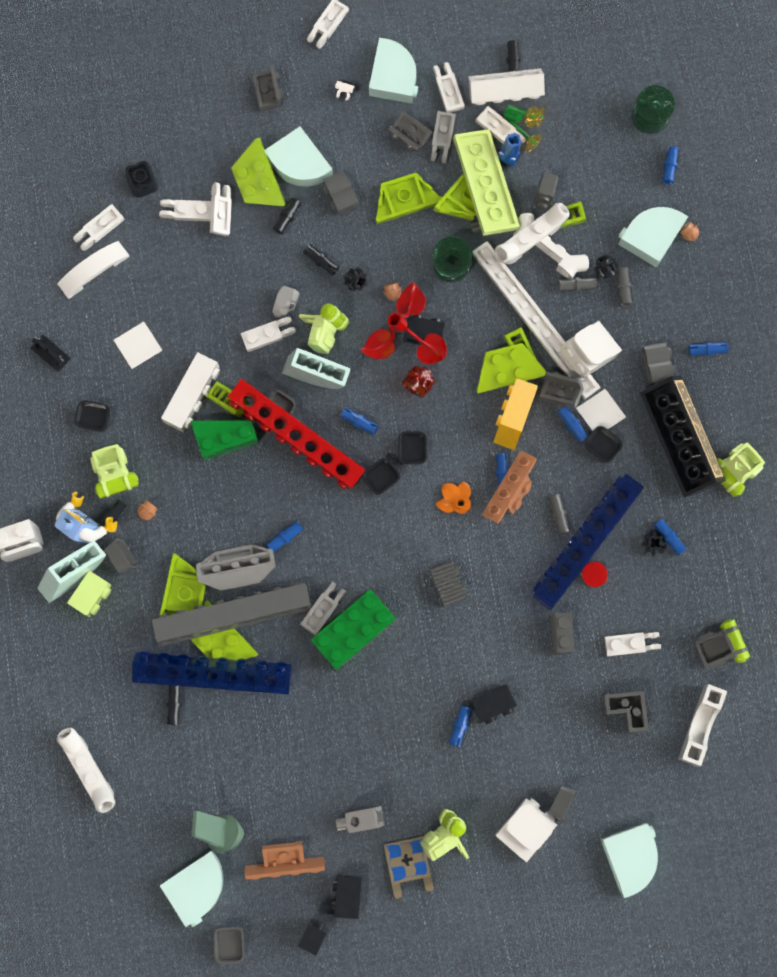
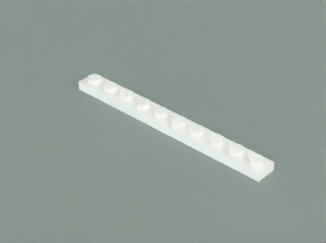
(530, 313)

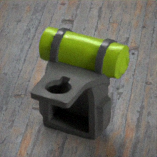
(722, 646)

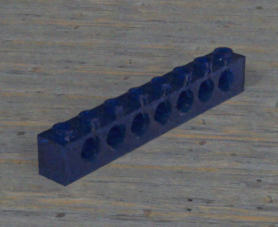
(631, 490)
(204, 679)

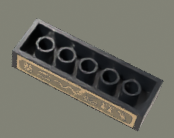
(682, 436)

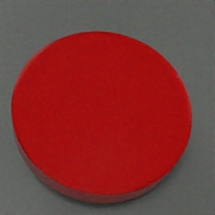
(594, 574)

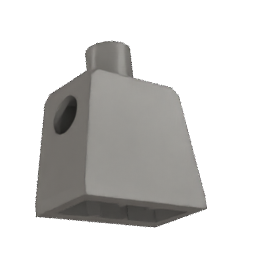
(369, 819)

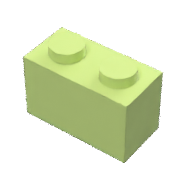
(89, 594)

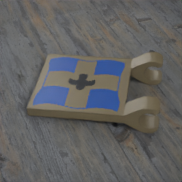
(407, 863)

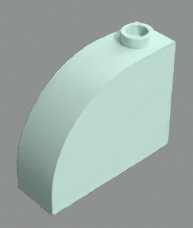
(393, 73)
(298, 160)
(652, 233)
(315, 370)
(70, 571)
(632, 858)
(195, 889)

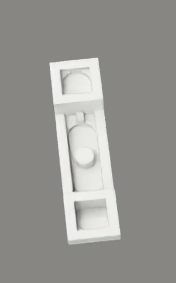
(92, 267)

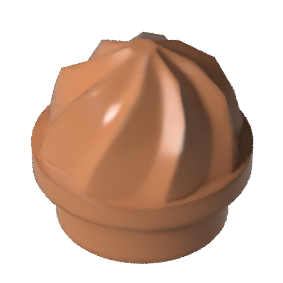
(690, 232)
(392, 291)
(147, 510)

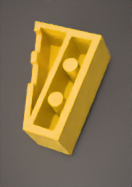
(515, 413)

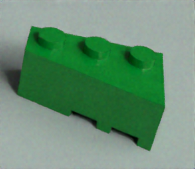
(223, 437)

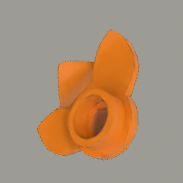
(452, 497)

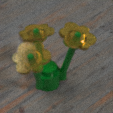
(533, 116)

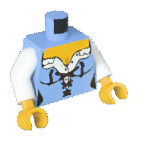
(80, 526)

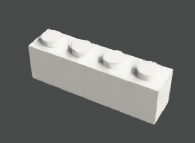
(506, 86)
(190, 392)

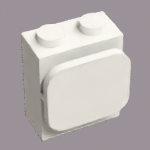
(590, 349)
(20, 540)
(526, 829)

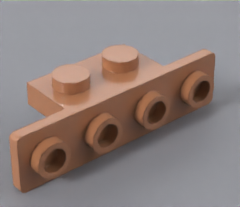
(512, 488)
(284, 860)

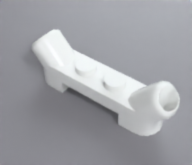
(532, 234)
(568, 264)
(87, 769)

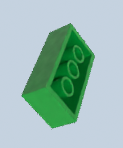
(353, 630)

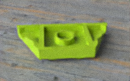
(256, 177)
(404, 197)
(457, 201)
(505, 365)
(182, 588)
(225, 644)

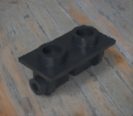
(49, 352)

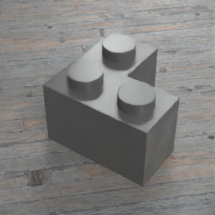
(631, 706)

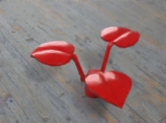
(380, 342)

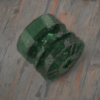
(650, 118)
(456, 249)

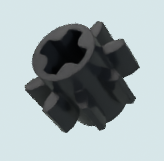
(606, 266)
(355, 279)
(653, 550)

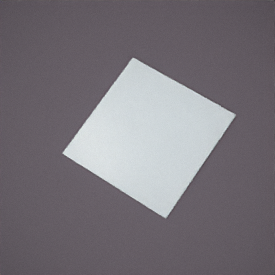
(137, 345)
(601, 411)

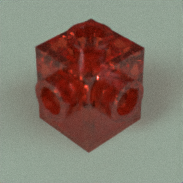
(419, 381)

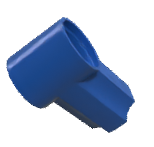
(510, 150)

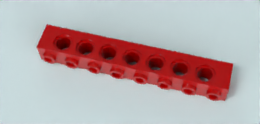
(244, 390)

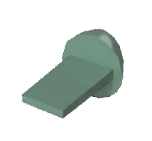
(220, 832)

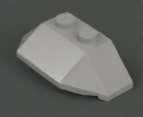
(236, 567)

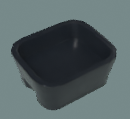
(141, 179)
(92, 415)
(603, 444)
(412, 447)
(381, 476)

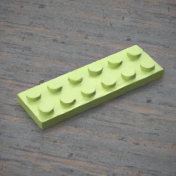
(486, 182)

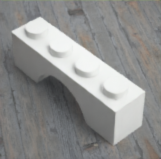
(705, 713)

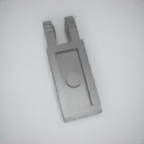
(442, 134)
(322, 610)

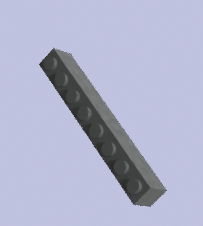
(231, 614)

